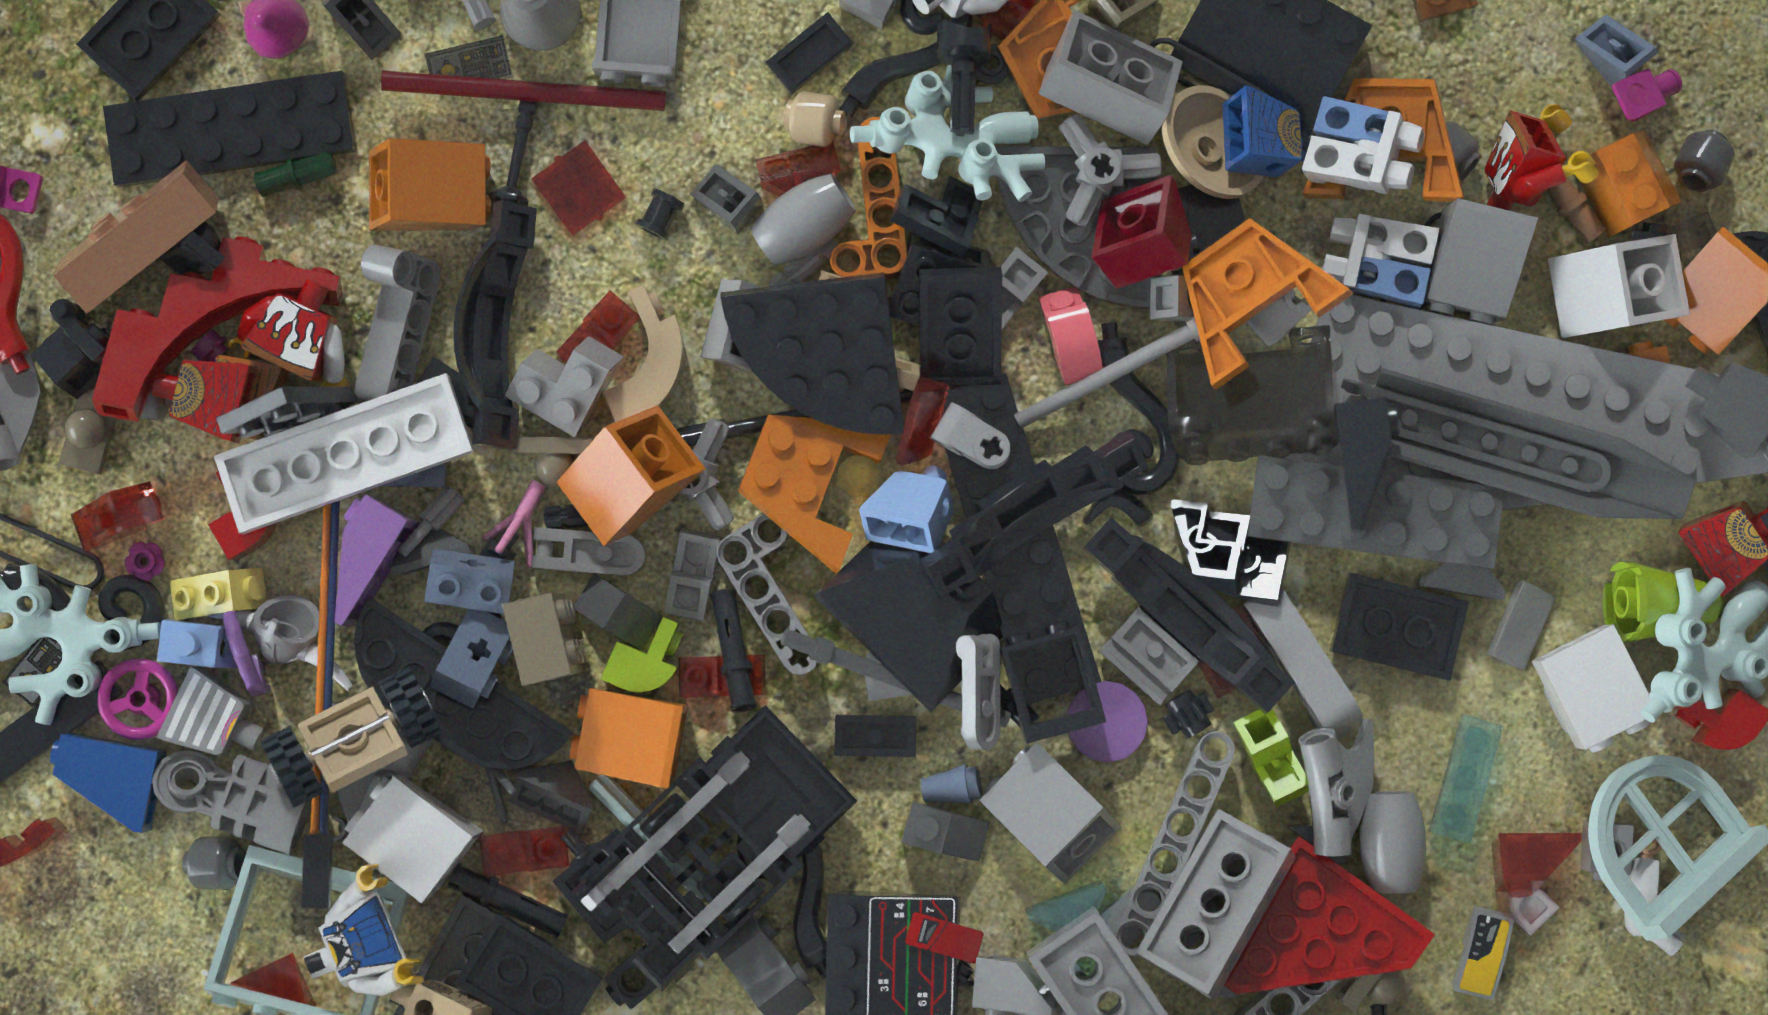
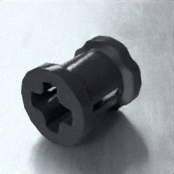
(660, 214)

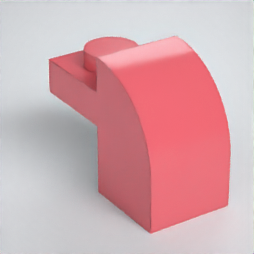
(1071, 334)

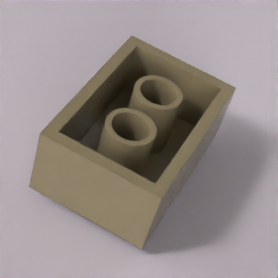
(545, 638)

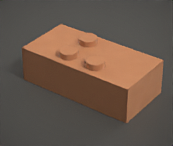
(136, 236)

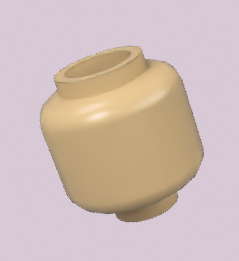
(814, 118)

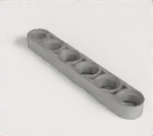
(1168, 840)

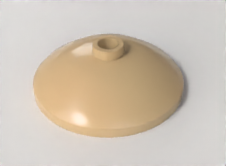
(1196, 143)

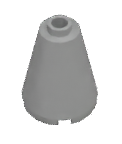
(540, 23)

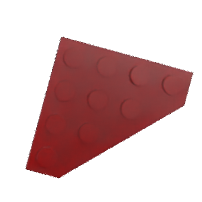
(1325, 930)

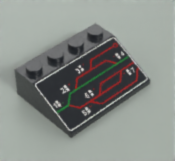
(874, 968)

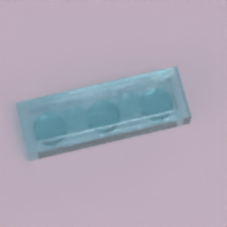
(1465, 778)

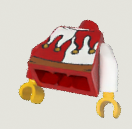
(1530, 159)
(295, 335)

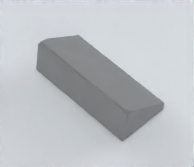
(1521, 625)

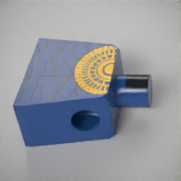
(1261, 134)

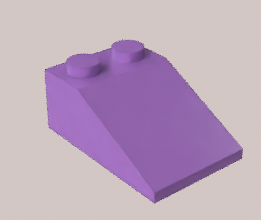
(367, 552)

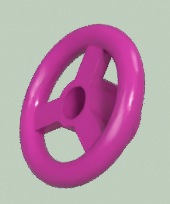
(153, 697)

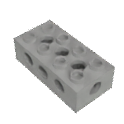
(1201, 881)
(1113, 970)

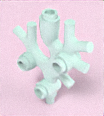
(928, 100)
(71, 629)
(1700, 665)

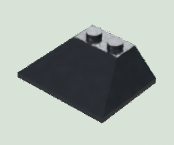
(903, 619)

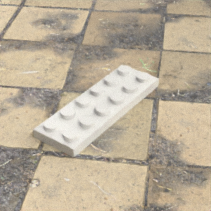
(344, 454)

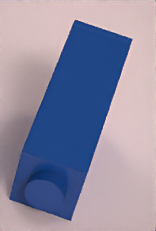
(110, 776)

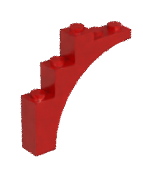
(190, 307)

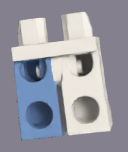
(1361, 147)
(1384, 258)

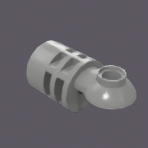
(240, 802)

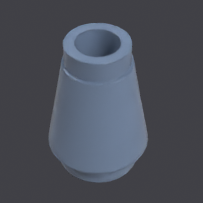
(953, 785)

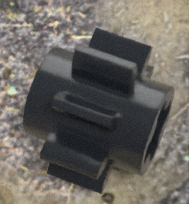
(1188, 713)

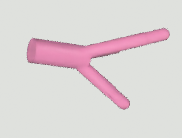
(512, 522)

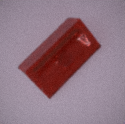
(921, 421)

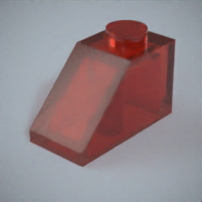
(117, 515)
(1528, 859)

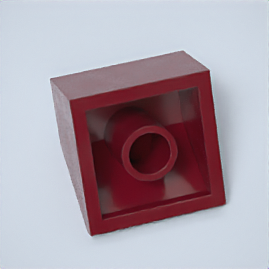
(1142, 233)

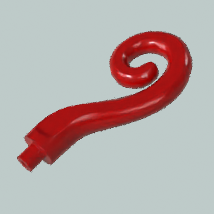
(12, 342)

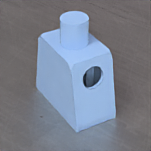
(909, 510)
(194, 644)

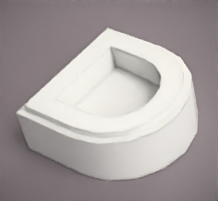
(1532, 910)

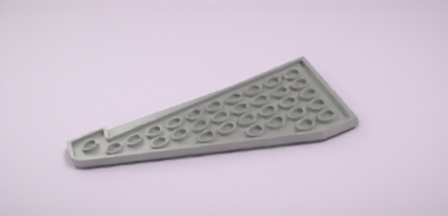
(1544, 375)

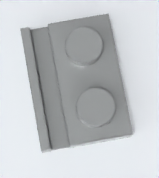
(1148, 656)

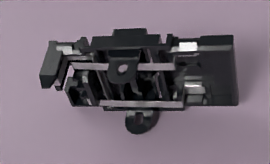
(767, 794)

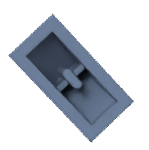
(1614, 49)

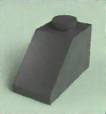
(944, 831)

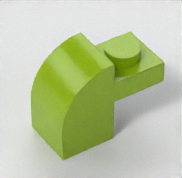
(645, 671)
(1271, 756)

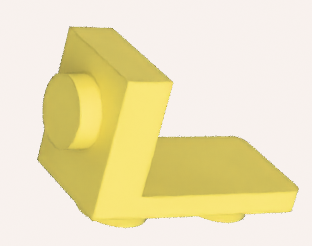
(218, 593)

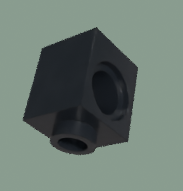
(66, 364)
(620, 991)

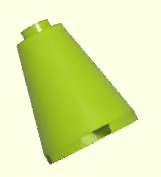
(1642, 596)

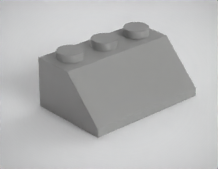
(1111, 78)

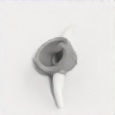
(287, 632)

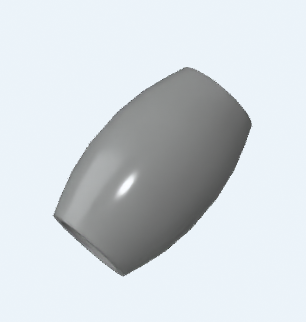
(803, 219)
(1392, 842)

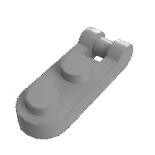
(586, 553)
(980, 690)

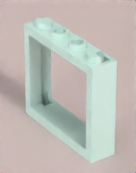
(290, 867)

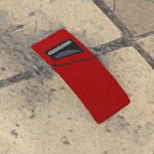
(944, 937)

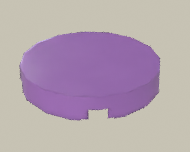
(1124, 724)

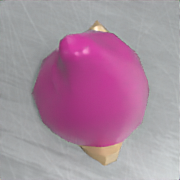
(276, 26)

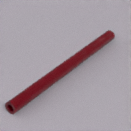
(523, 90)

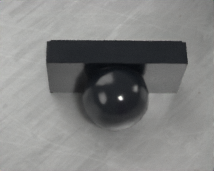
(196, 251)

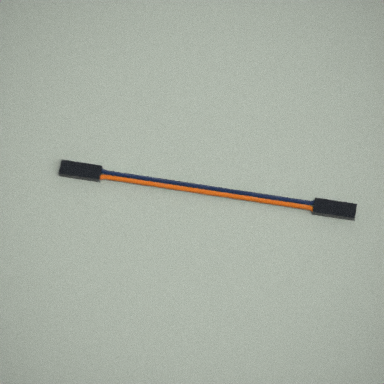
(319, 847)

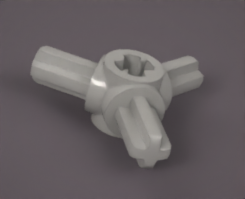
(1119, 165)
(705, 490)

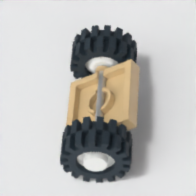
(352, 738)

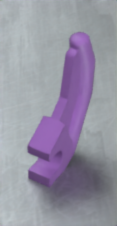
(249, 665)

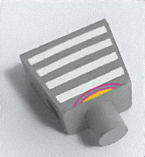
(209, 716)

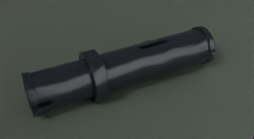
(735, 666)
(507, 900)

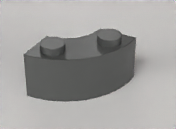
(764, 968)

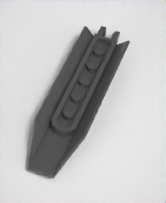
(1527, 452)

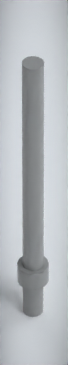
(1108, 374)

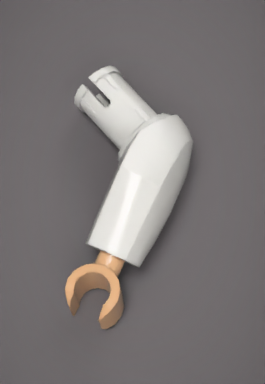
(1645, 876)

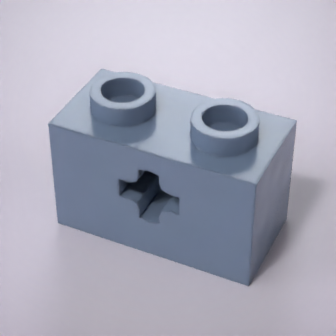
(469, 581)
(459, 674)

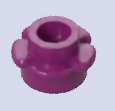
(210, 347)
(155, 560)

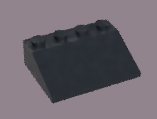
(1281, 46)

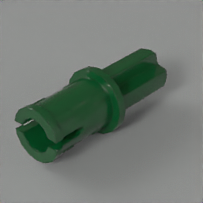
(295, 173)

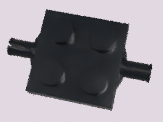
(568, 880)

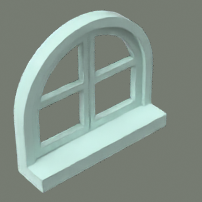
(1698, 879)

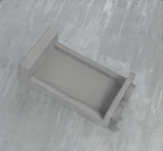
(637, 41)

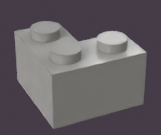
(567, 392)

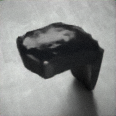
(1124, 501)

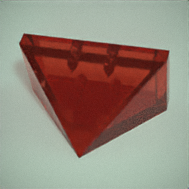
(788, 169)
(279, 979)

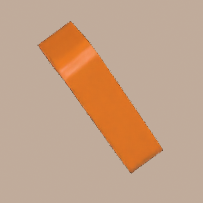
(874, 200)

